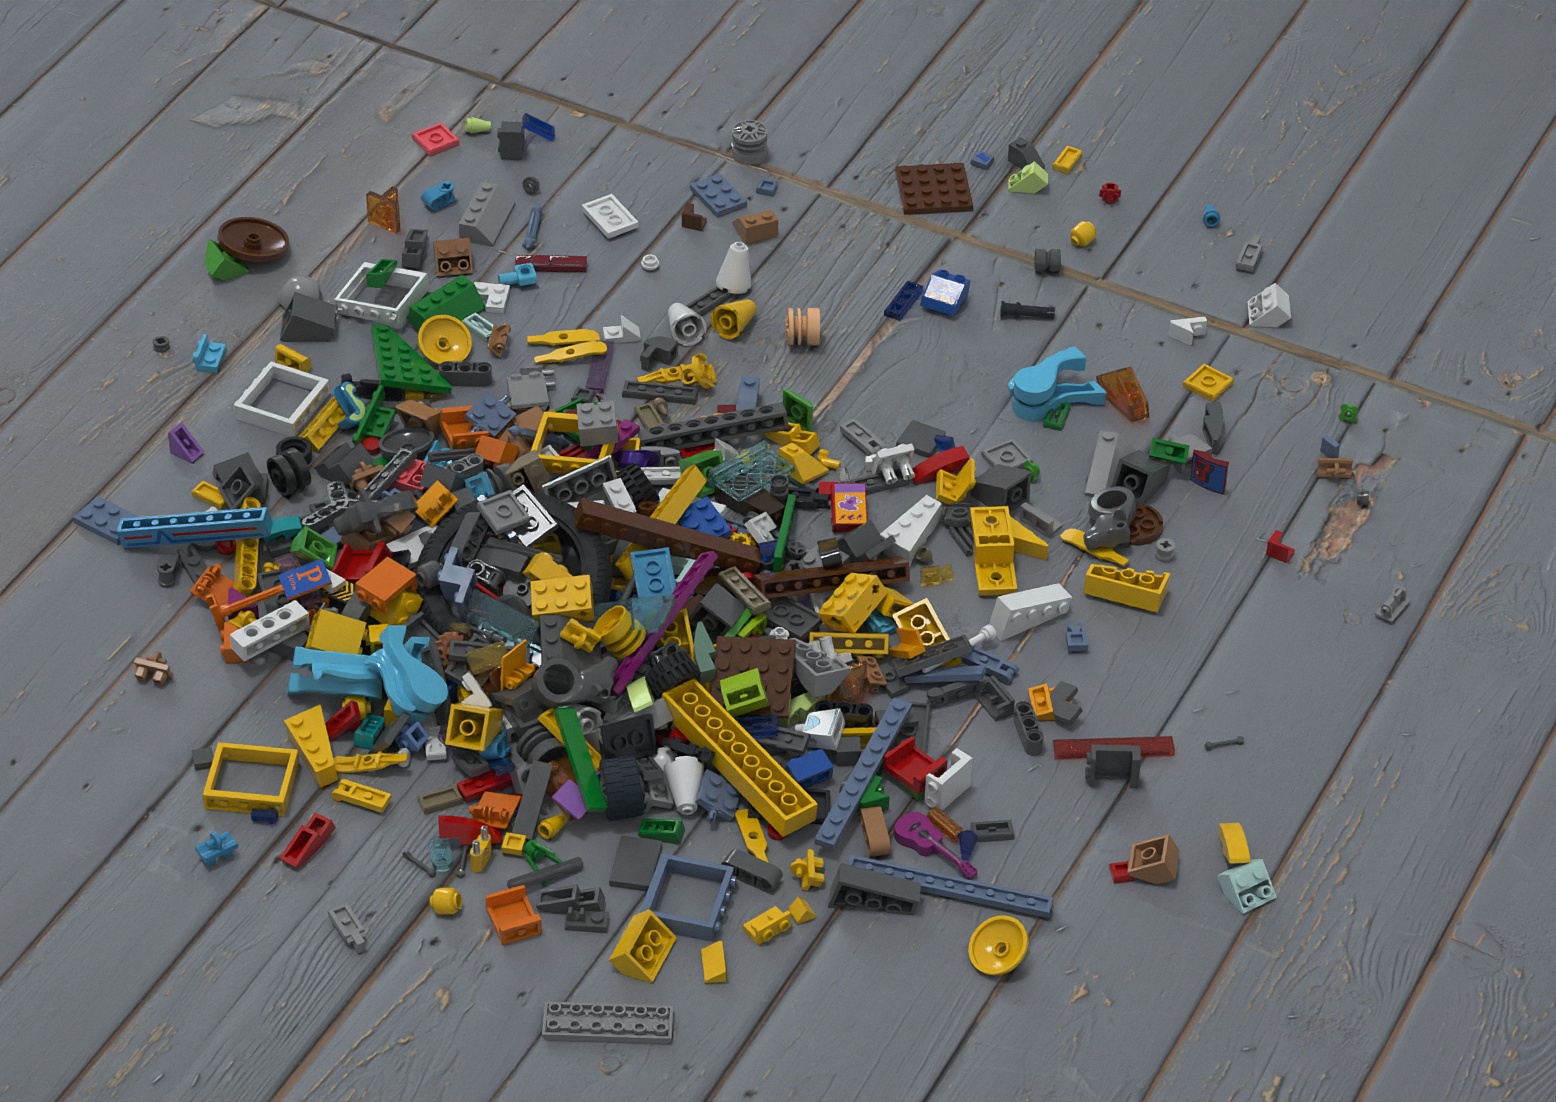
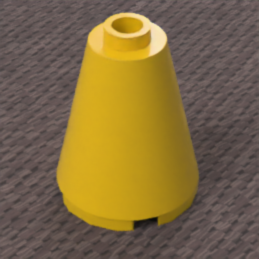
(732, 317)

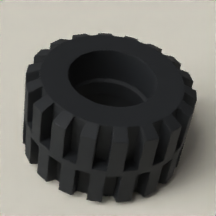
(637, 485)
(671, 673)

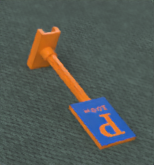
(293, 584)

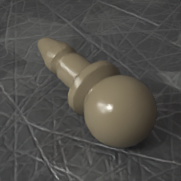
(660, 406)

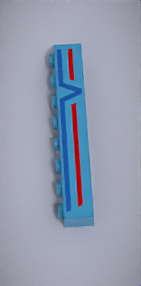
(195, 527)

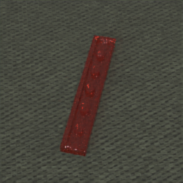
(1080, 747)

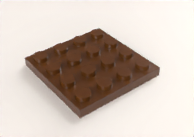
(933, 188)
(775, 663)

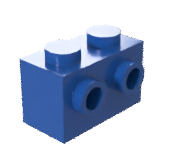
(810, 768)

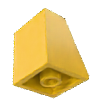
(399, 608)
(336, 633)
(473, 726)

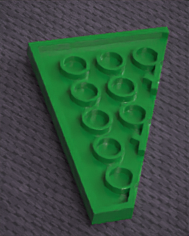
(401, 365)

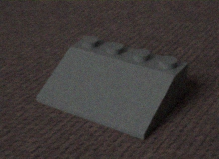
(554, 645)

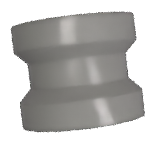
(1165, 550)

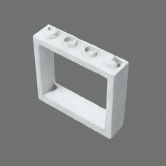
(414, 280)
(289, 427)

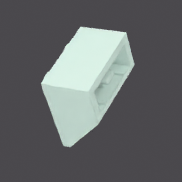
(1247, 885)

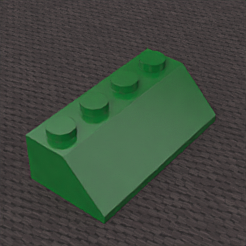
(454, 299)

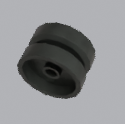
(288, 471)

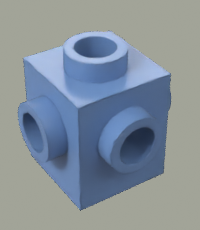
(412, 737)

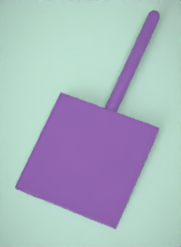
(570, 798)

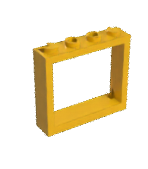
(563, 423)
(246, 801)

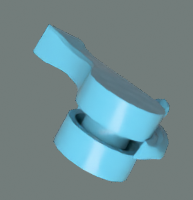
(1036, 388)
(335, 675)
(407, 680)

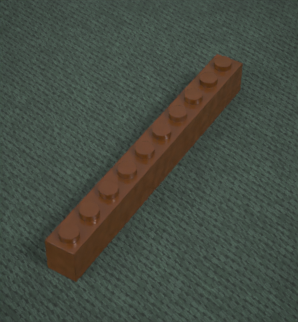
(662, 534)

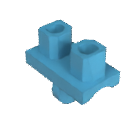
(215, 847)

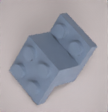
(457, 582)

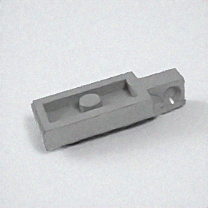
(1249, 254)
(348, 926)

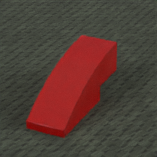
(948, 460)
(465, 828)
(307, 840)

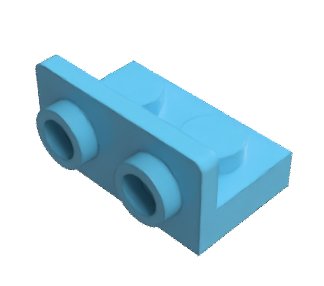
(208, 355)
(480, 485)
(879, 623)

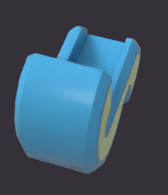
(351, 404)

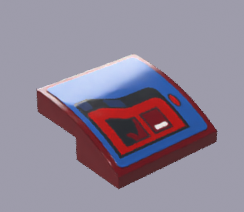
(1209, 472)

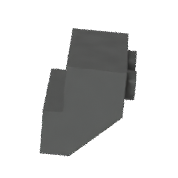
(342, 462)

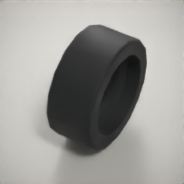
(298, 443)

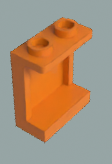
(458, 429)
(385, 584)
(512, 915)

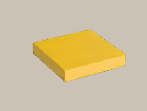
(1208, 382)

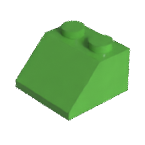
(704, 462)

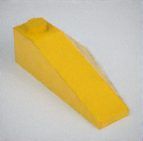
(924, 618)

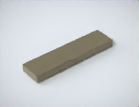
(744, 590)

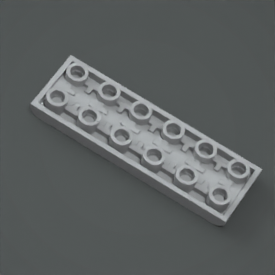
(607, 1022)

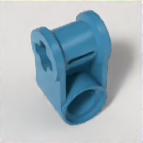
(439, 196)
(498, 747)

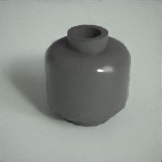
(428, 574)

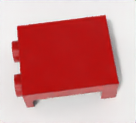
(357, 563)
(912, 765)

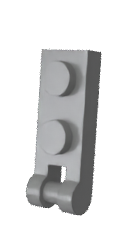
(862, 437)

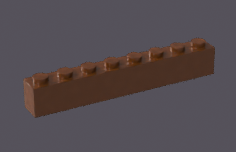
(829, 579)

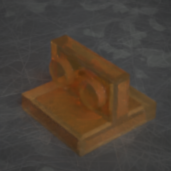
(384, 210)

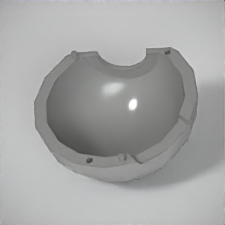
(300, 284)

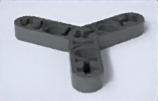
(327, 514)

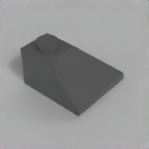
(240, 484)

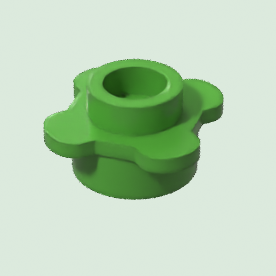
(1348, 408)
(1033, 468)

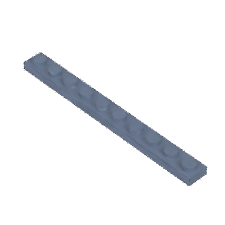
(863, 773)
(963, 888)

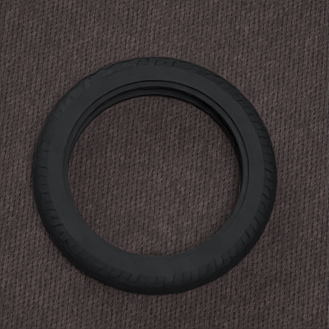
(587, 544)

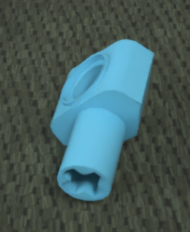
(523, 275)

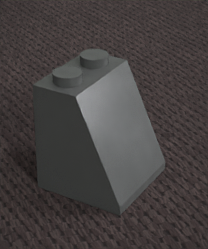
(307, 320)
(1141, 475)
(1003, 487)
(717, 612)

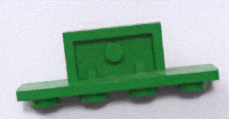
(376, 419)

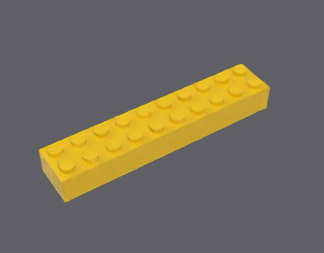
(740, 758)

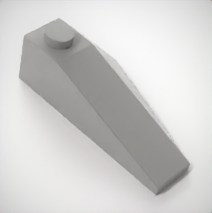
(1108, 451)
(817, 671)

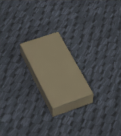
(648, 415)
(439, 799)

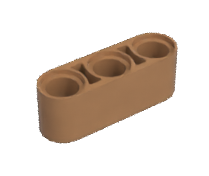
(875, 831)

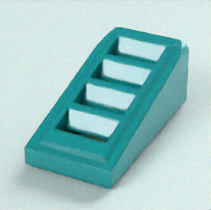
(368, 733)

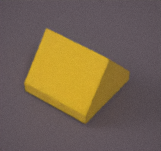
(801, 910)

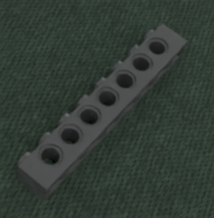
(719, 426)

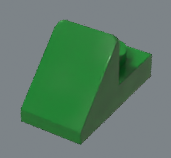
(1169, 451)
(874, 795)

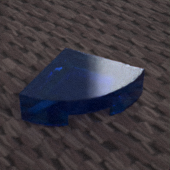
(944, 442)
(767, 549)

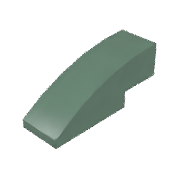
(704, 654)

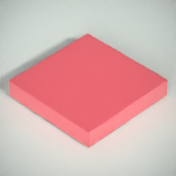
(435, 139)

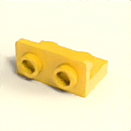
(767, 925)

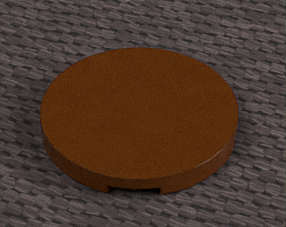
(1146, 525)

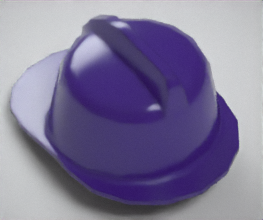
(641, 457)

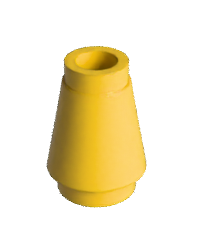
(550, 827)

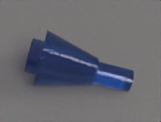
(967, 842)

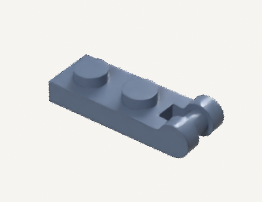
(992, 663)

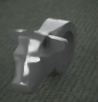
(369, 515)
(1112, 524)
(585, 685)

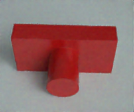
(344, 719)

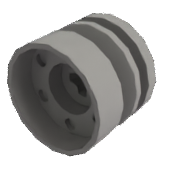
(749, 142)

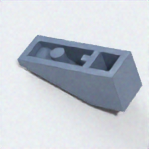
(748, 393)

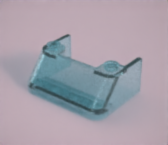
(646, 612)

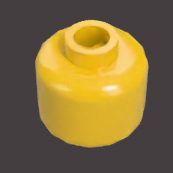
(1083, 234)
(364, 706)
(446, 901)

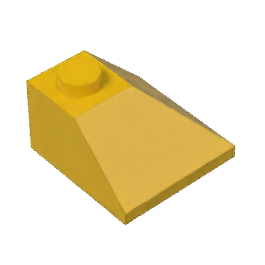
(806, 466)

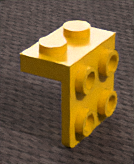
(954, 488)

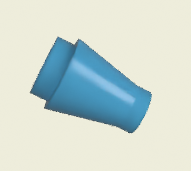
(1211, 216)

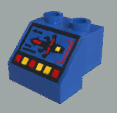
(945, 292)

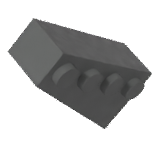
(873, 891)

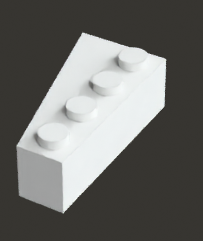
(913, 528)
(1027, 609)

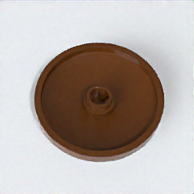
(253, 239)

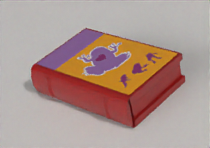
(848, 506)

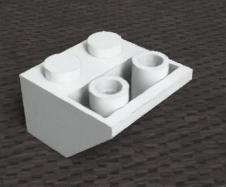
(1269, 307)

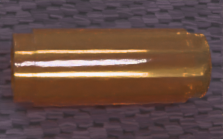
(944, 823)

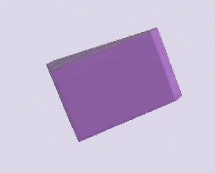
(183, 444)

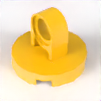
(702, 372)

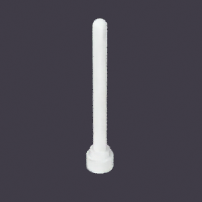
(986, 634)

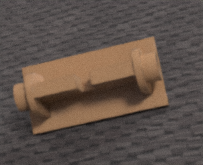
(498, 339)
(874, 675)

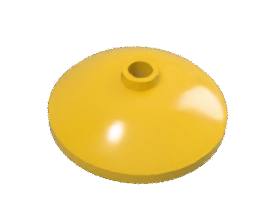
(445, 331)
(994, 937)

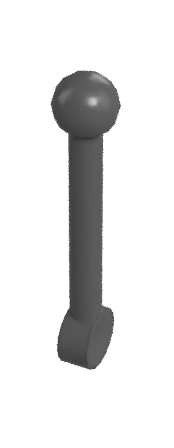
(1239, 740)
(431, 872)
(460, 873)

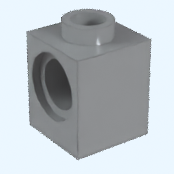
(516, 776)

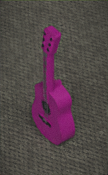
(917, 833)

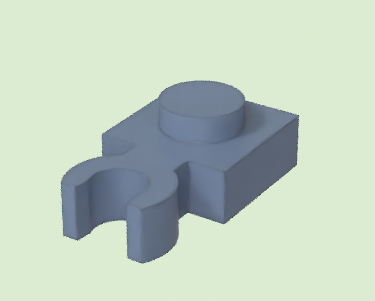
(1076, 638)

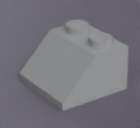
(527, 390)

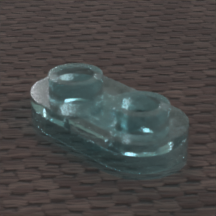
(440, 854)

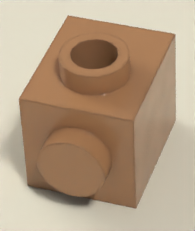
(400, 523)

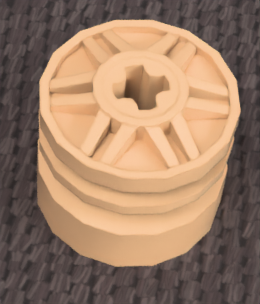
(803, 326)

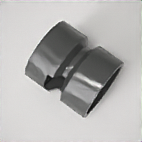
(1047, 260)

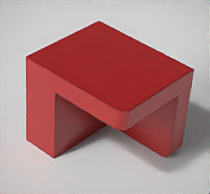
(1277, 550)

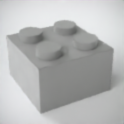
(597, 423)

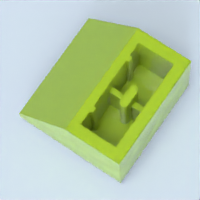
(744, 693)

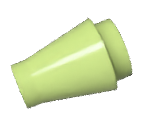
(477, 125)

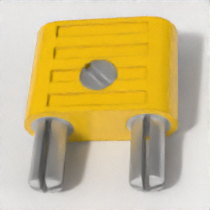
(480, 850)

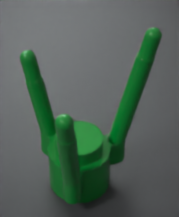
(536, 851)

